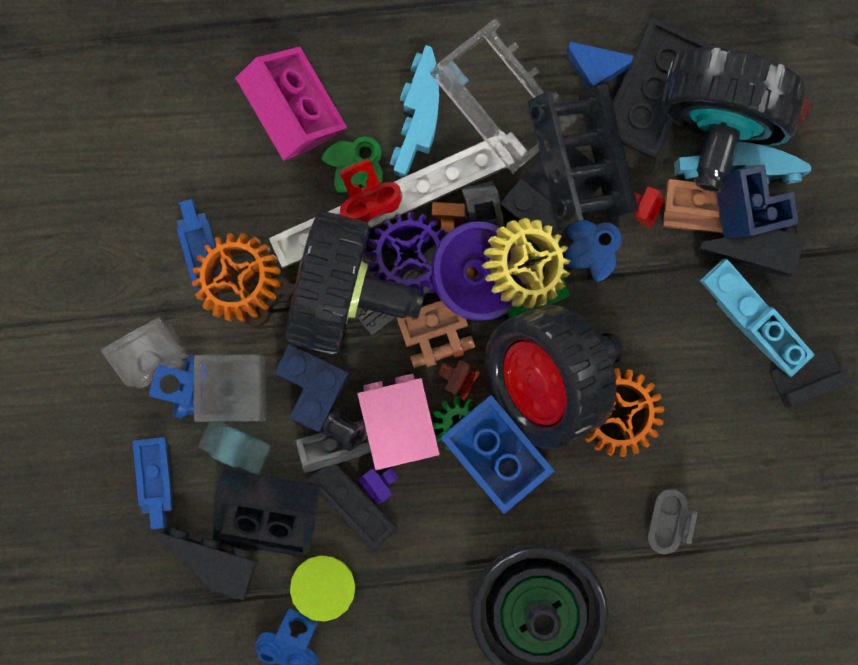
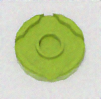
(322, 588)

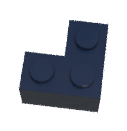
(749, 208)
(320, 382)

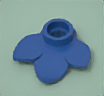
(589, 251)

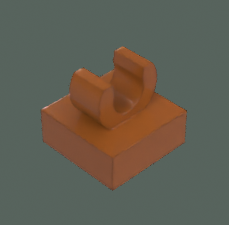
(448, 215)

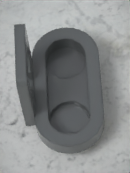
(670, 522)

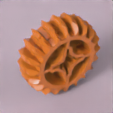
(224, 282)
(626, 426)

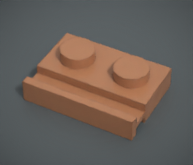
(691, 208)

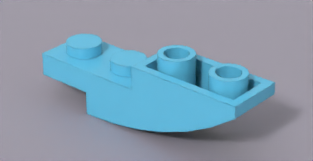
(422, 102)
(777, 163)
(756, 319)

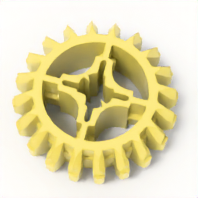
(538, 286)

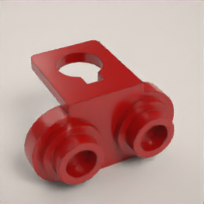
(371, 199)

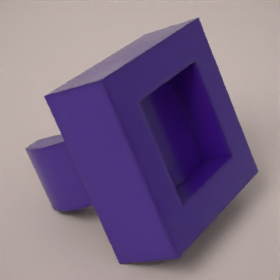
(377, 485)

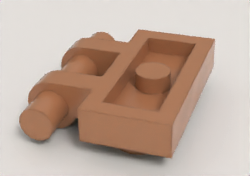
(433, 322)

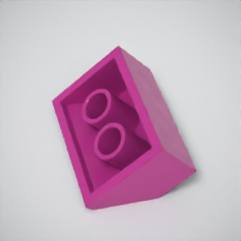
(290, 102)

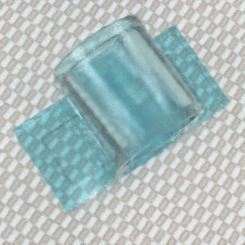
(234, 447)

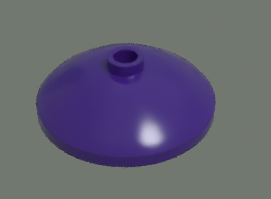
(456, 253)

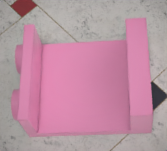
(398, 422)

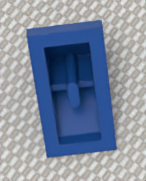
(595, 64)

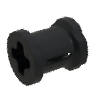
(343, 430)

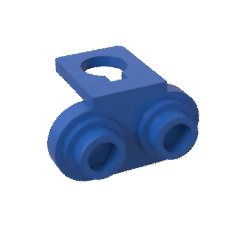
(182, 397)
(285, 649)

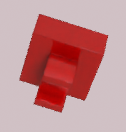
(649, 207)

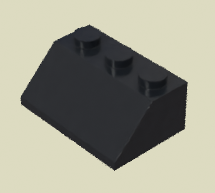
(265, 513)

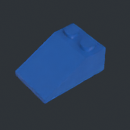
(497, 454)

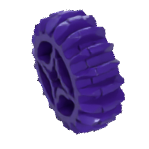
(387, 238)

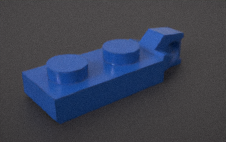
(194, 234)
(153, 479)

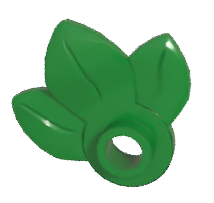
(346, 154)

